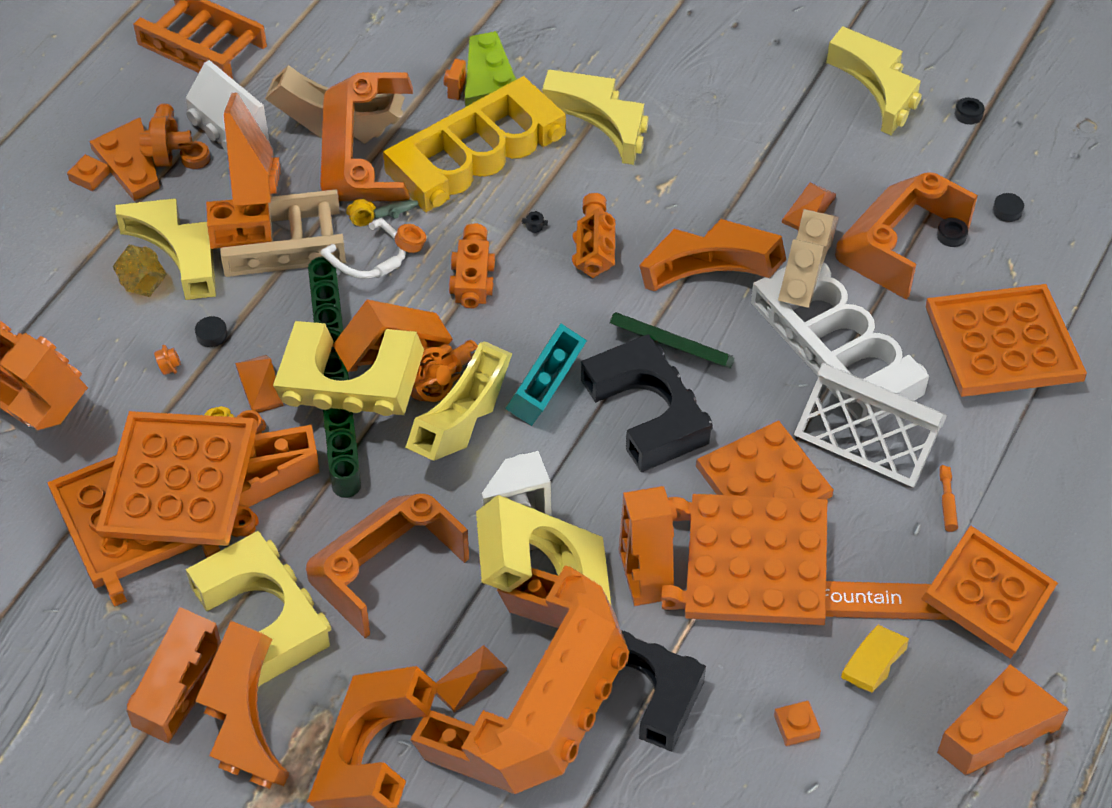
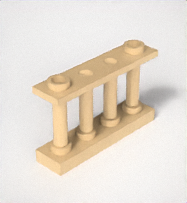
(294, 252)

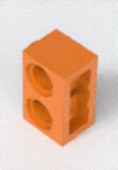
(237, 224)

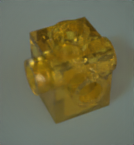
(139, 270)

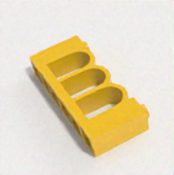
(432, 186)

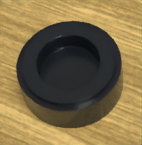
(969, 110)
(1008, 207)
(952, 232)
(211, 331)

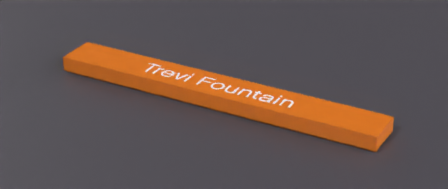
(879, 601)

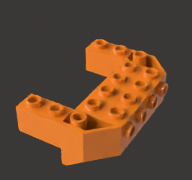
(36, 380)
(556, 702)

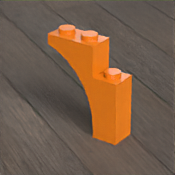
(723, 248)
(232, 691)

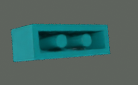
(546, 374)

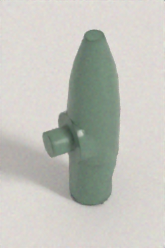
(394, 209)

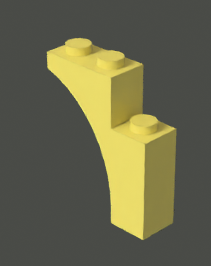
(880, 70)
(599, 104)
(184, 243)
(451, 422)

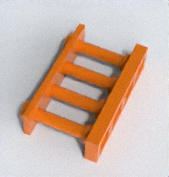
(194, 55)

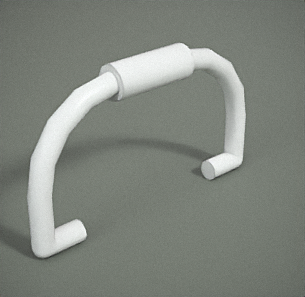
(379, 270)

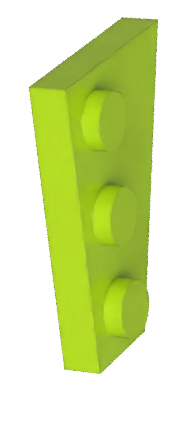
(486, 67)

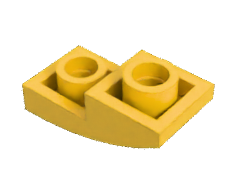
(874, 658)

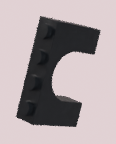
(644, 366)
(676, 687)

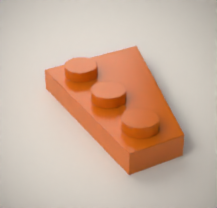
(126, 162)

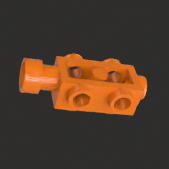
(594, 237)
(472, 267)

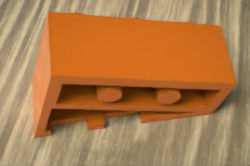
(364, 333)
(279, 462)
(647, 543)
(174, 676)
(1000, 720)

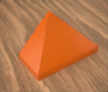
(812, 198)
(257, 380)
(469, 678)

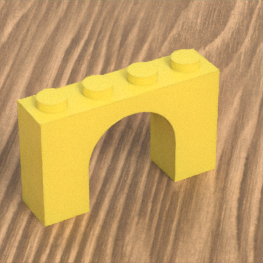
(379, 390)
(504, 541)
(255, 566)

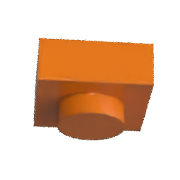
(455, 79)
(88, 172)
(797, 723)

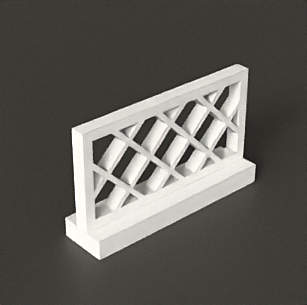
(878, 397)

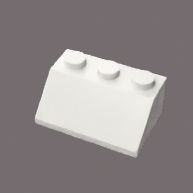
(209, 98)
(522, 481)

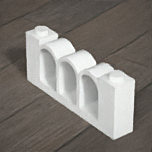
(900, 376)

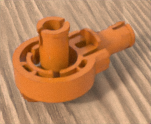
(163, 137)
(440, 370)

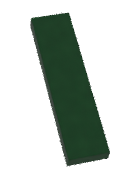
(672, 339)

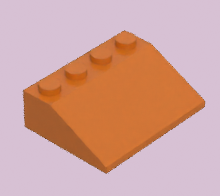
(250, 156)

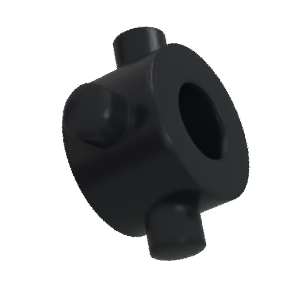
(534, 221)

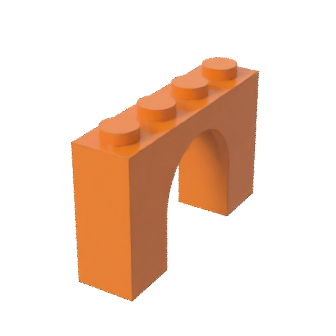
(368, 707)

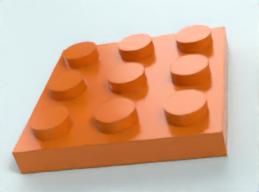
(764, 466)
(990, 591)

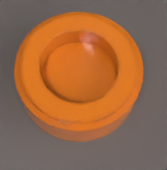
(196, 157)
(410, 238)

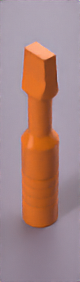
(948, 500)

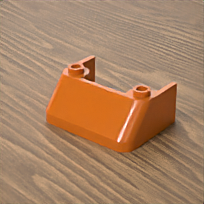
(339, 170)
(871, 238)
(340, 561)

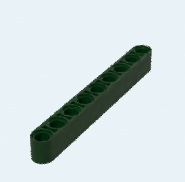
(337, 422)

